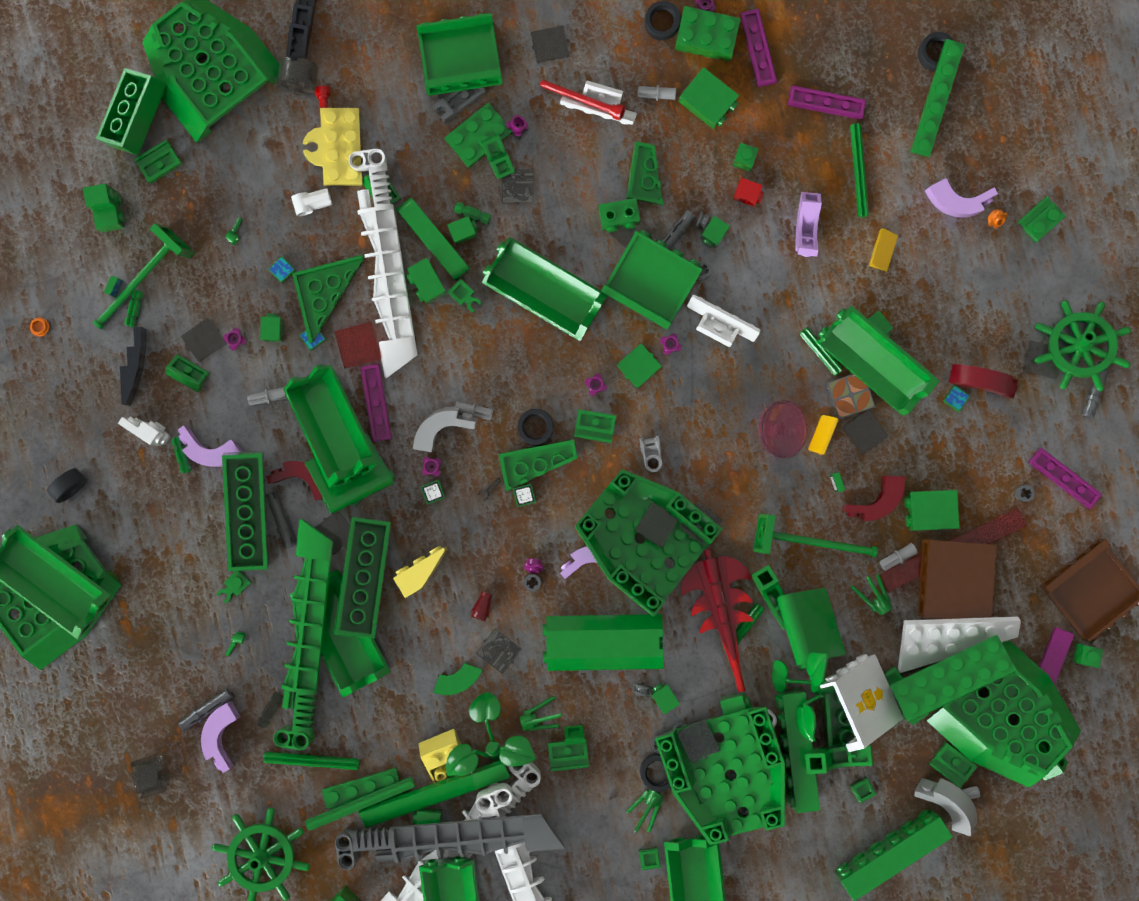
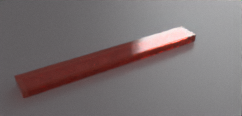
(982, 534)

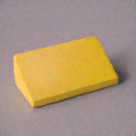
(883, 250)
(823, 434)

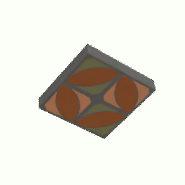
(849, 396)

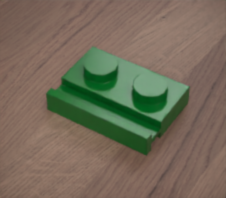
(158, 161)
(1041, 219)
(595, 426)
(567, 756)
(952, 765)

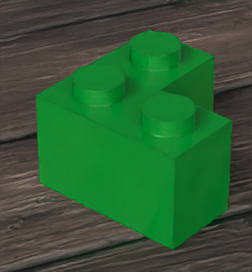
(105, 205)

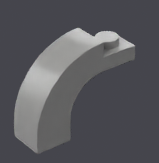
(441, 418)
(952, 800)

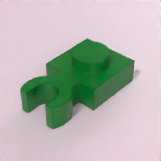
(462, 294)
(235, 584)

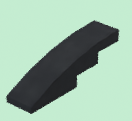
(300, 29)
(131, 374)

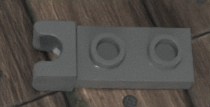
(457, 102)

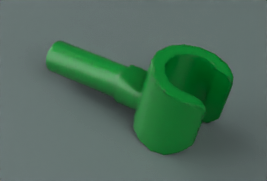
(231, 236)
(238, 637)

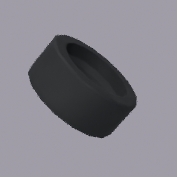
(669, 7)
(922, 55)
(535, 412)
(66, 485)
(643, 773)

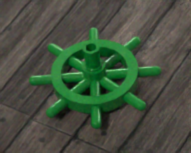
(1082, 345)
(260, 856)

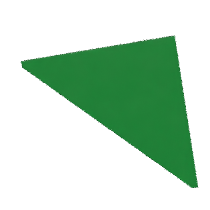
(321, 290)

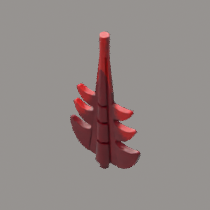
(714, 578)

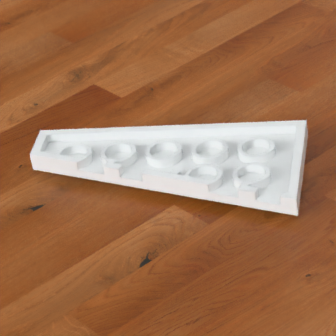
(938, 639)

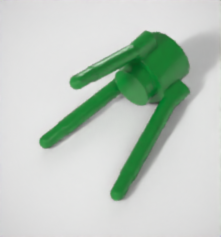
(881, 602)
(530, 721)
(653, 800)

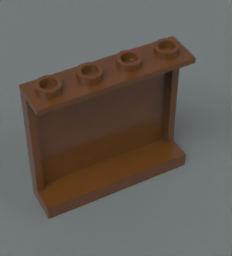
(957, 580)
(1093, 591)

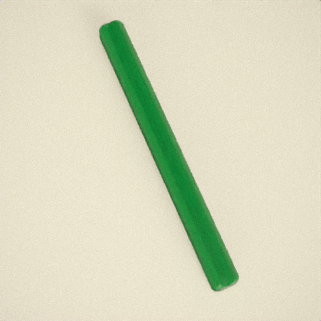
(360, 803)

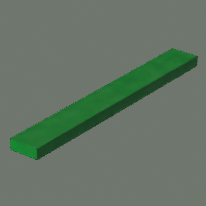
(434, 794)

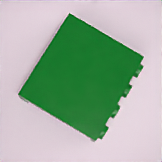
(459, 54)
(652, 279)

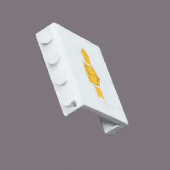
(865, 700)

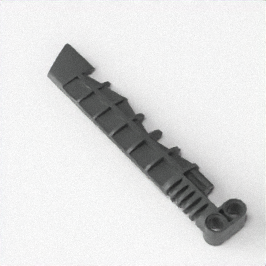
(469, 836)

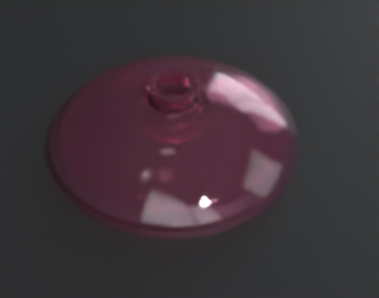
(790, 429)

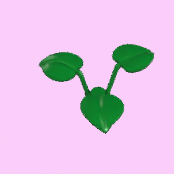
(816, 669)
(515, 753)

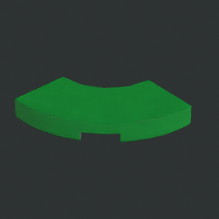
(458, 681)

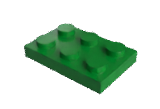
(468, 136)

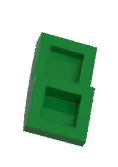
(497, 156)

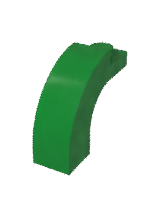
(769, 589)
(836, 756)

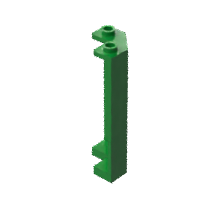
(544, 288)
(876, 360)
(330, 425)
(50, 582)
(603, 642)
(350, 660)
(694, 870)
(449, 879)

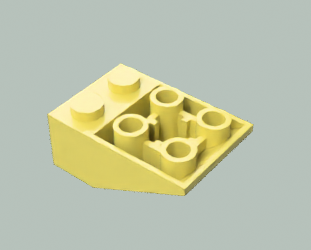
(416, 577)
(435, 753)

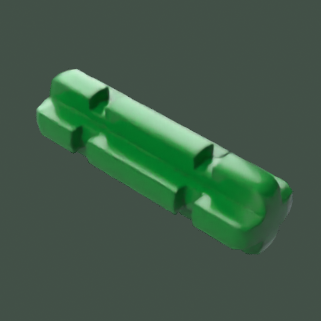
(472, 212)
(133, 308)
(181, 457)

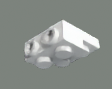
(150, 432)

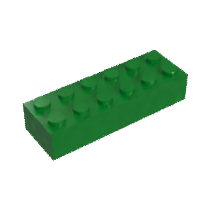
(245, 510)
(362, 578)
(952, 678)
(802, 786)
(892, 854)

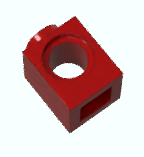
(748, 192)

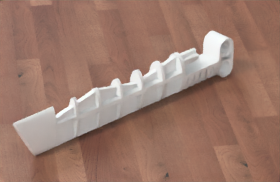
(389, 278)
(517, 863)
(413, 890)

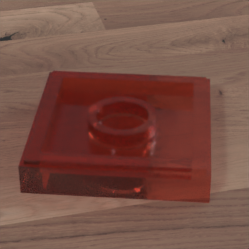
(357, 345)

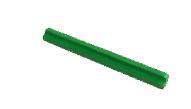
(859, 170)
(311, 760)

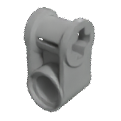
(651, 452)

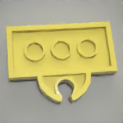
(336, 142)

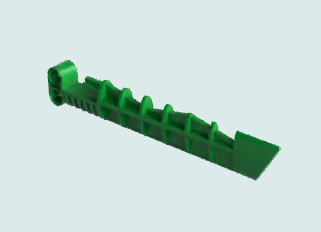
(309, 618)

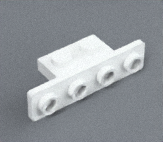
(603, 94)
(721, 324)

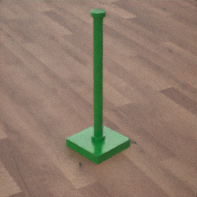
(171, 242)
(765, 534)

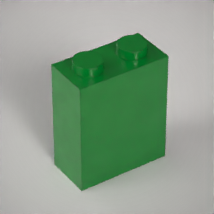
(709, 99)
(932, 510)

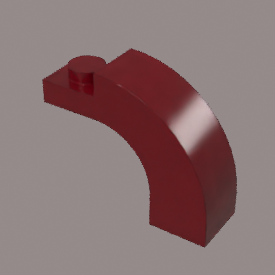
(983, 379)
(294, 469)
(890, 496)

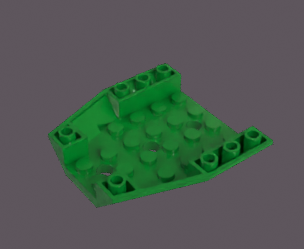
(233, 58)
(635, 566)
(33, 633)
(986, 737)
(711, 796)

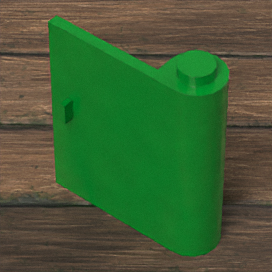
(360, 487)
(810, 624)

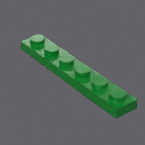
(937, 98)

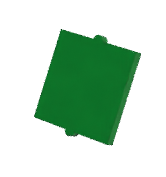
(639, 365)

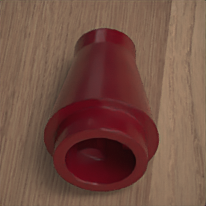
(482, 607)

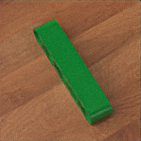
(432, 238)

